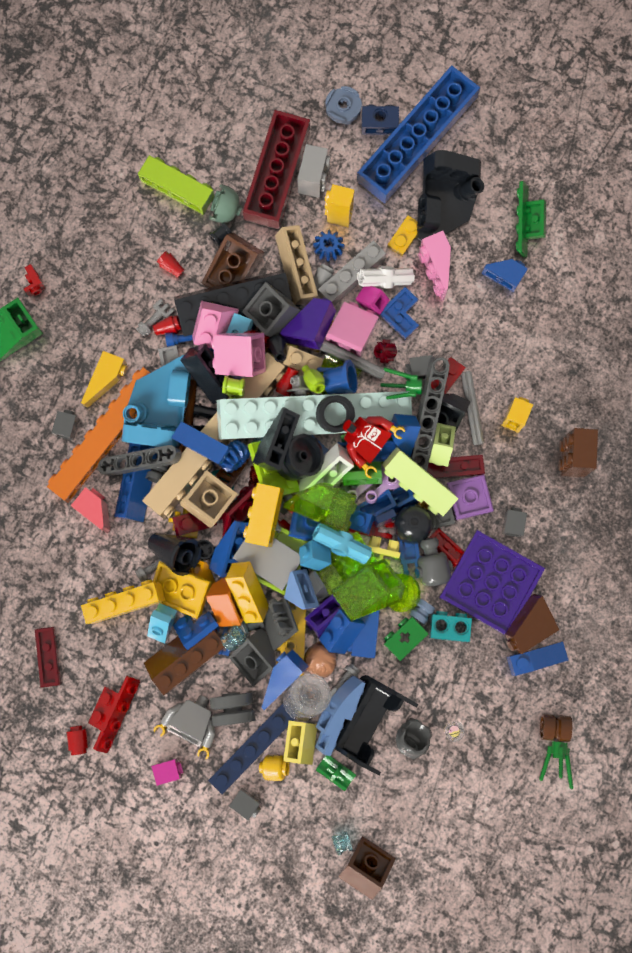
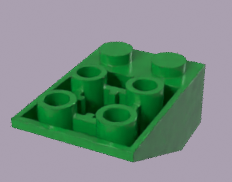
(16, 328)

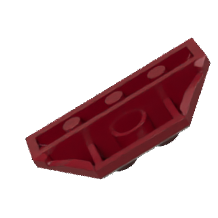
(238, 508)

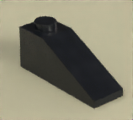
(276, 441)

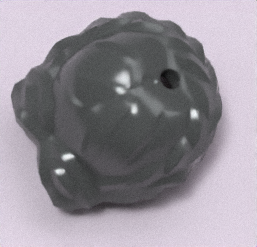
(413, 738)

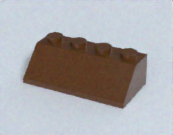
(176, 663)

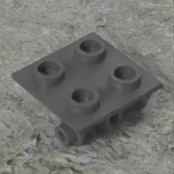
(279, 622)

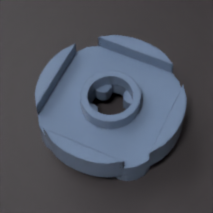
(342, 95)

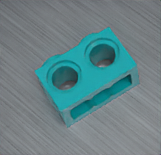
(450, 632)

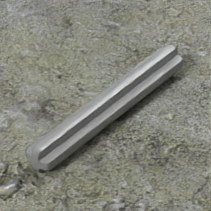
(358, 362)
(473, 413)

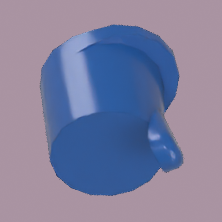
(340, 379)

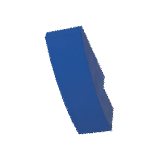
(388, 500)

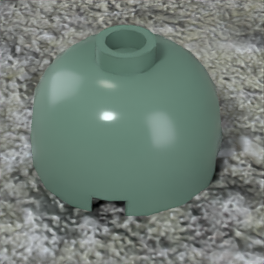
(225, 205)

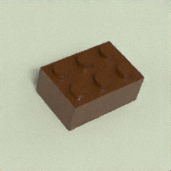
(578, 452)

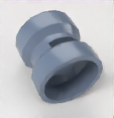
(422, 611)

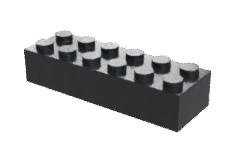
(232, 295)

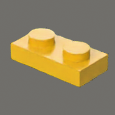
(404, 236)

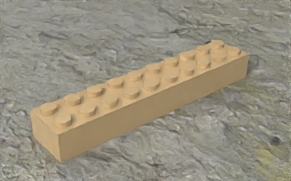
(184, 475)

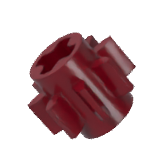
(385, 351)

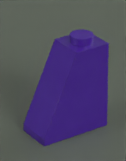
(310, 324)

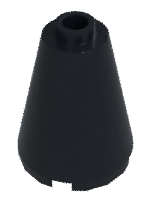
(175, 552)

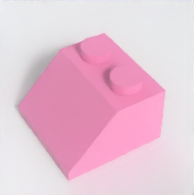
(210, 321)

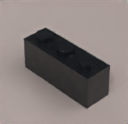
(199, 363)

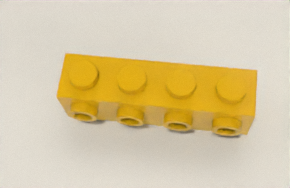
(122, 603)
(297, 641)

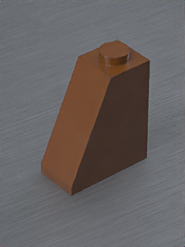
(531, 625)

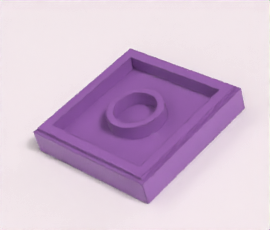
(472, 497)

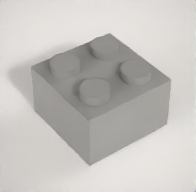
(313, 171)

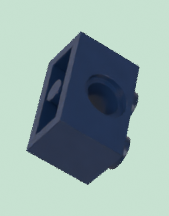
(372, 126)

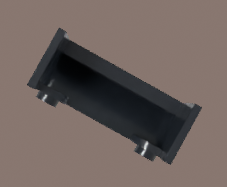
(370, 710)

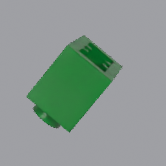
(416, 635)

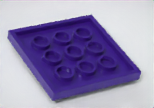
(491, 582)

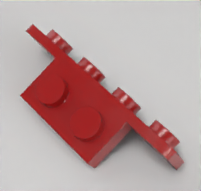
(111, 711)

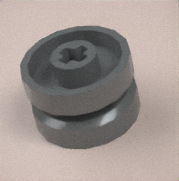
(232, 707)

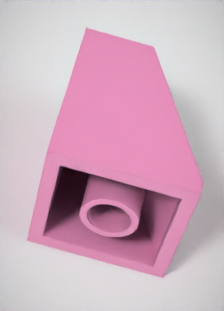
(352, 328)
(239, 354)

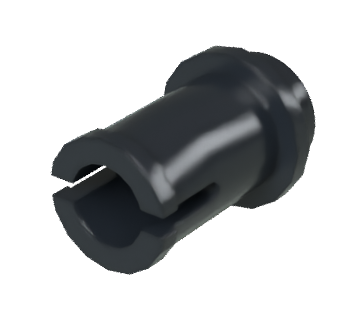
(204, 411)

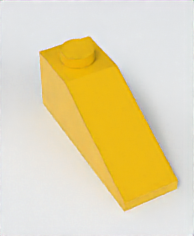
(106, 375)

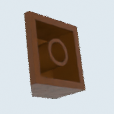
(367, 868)

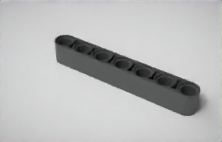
(430, 412)

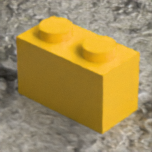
(517, 414)

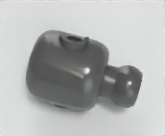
(433, 565)

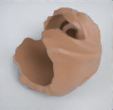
(320, 660)

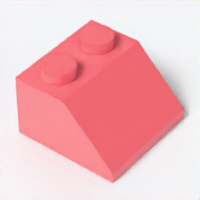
(92, 506)

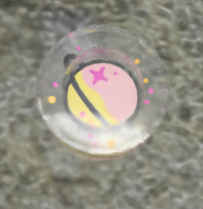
(454, 731)

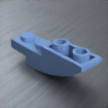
(341, 707)

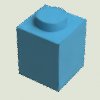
(314, 555)

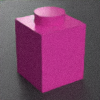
(372, 299)
(167, 771)

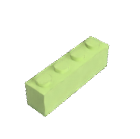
(419, 481)

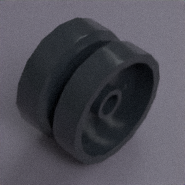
(302, 458)

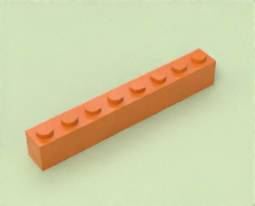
(95, 446)

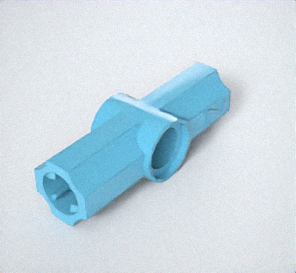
(342, 543)

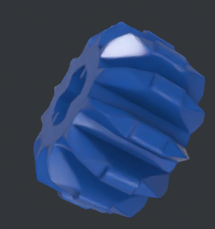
(326, 240)
(236, 457)

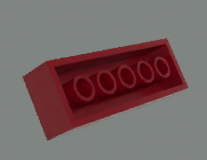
(276, 169)

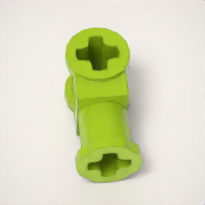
(233, 387)

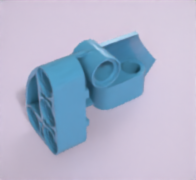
(159, 406)

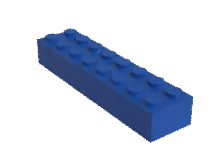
(418, 134)

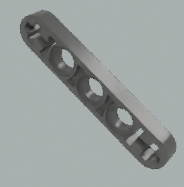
(146, 460)

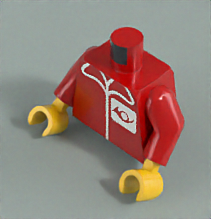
(367, 438)

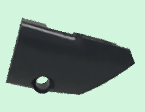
(448, 192)

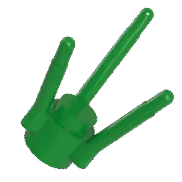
(412, 386)
(561, 751)

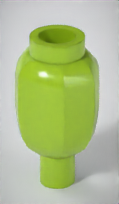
(313, 379)

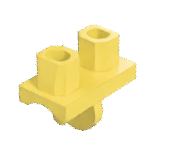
(392, 549)

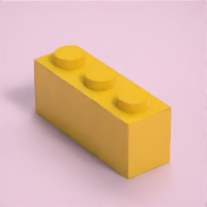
(339, 205)
(263, 515)
(247, 592)

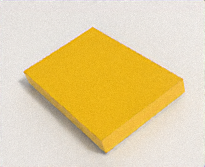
(183, 592)

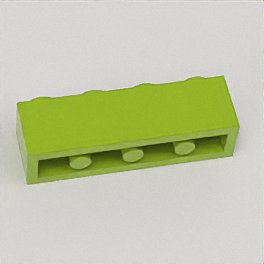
(176, 184)

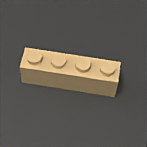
(296, 264)

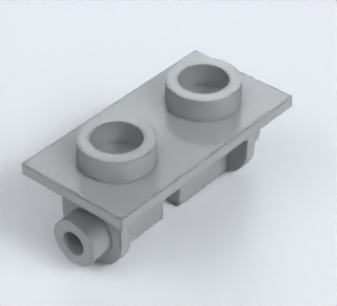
(300, 387)

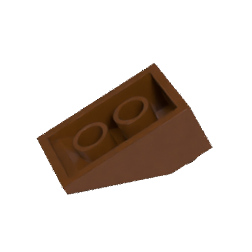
(233, 261)

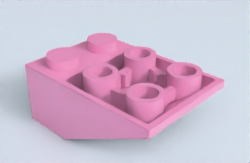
(436, 256)

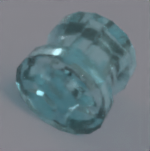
(233, 638)
(342, 843)

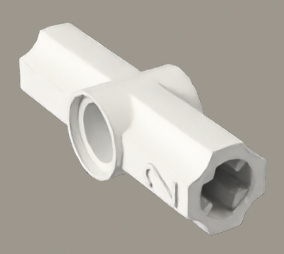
(385, 277)

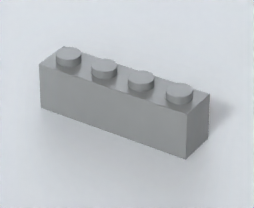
(346, 278)

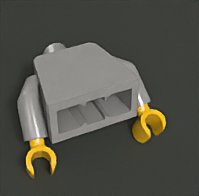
(191, 723)

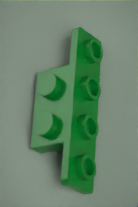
(531, 219)

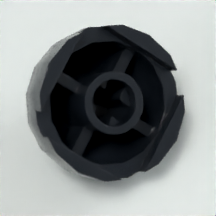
(413, 524)

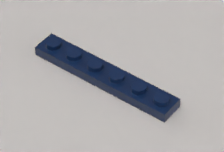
(251, 750)

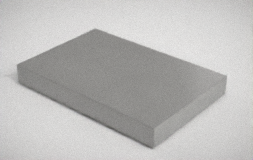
(270, 562)

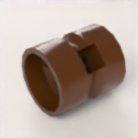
(556, 727)

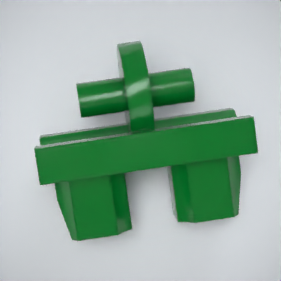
(335, 772)

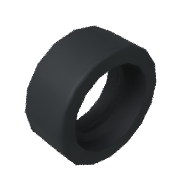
(350, 413)

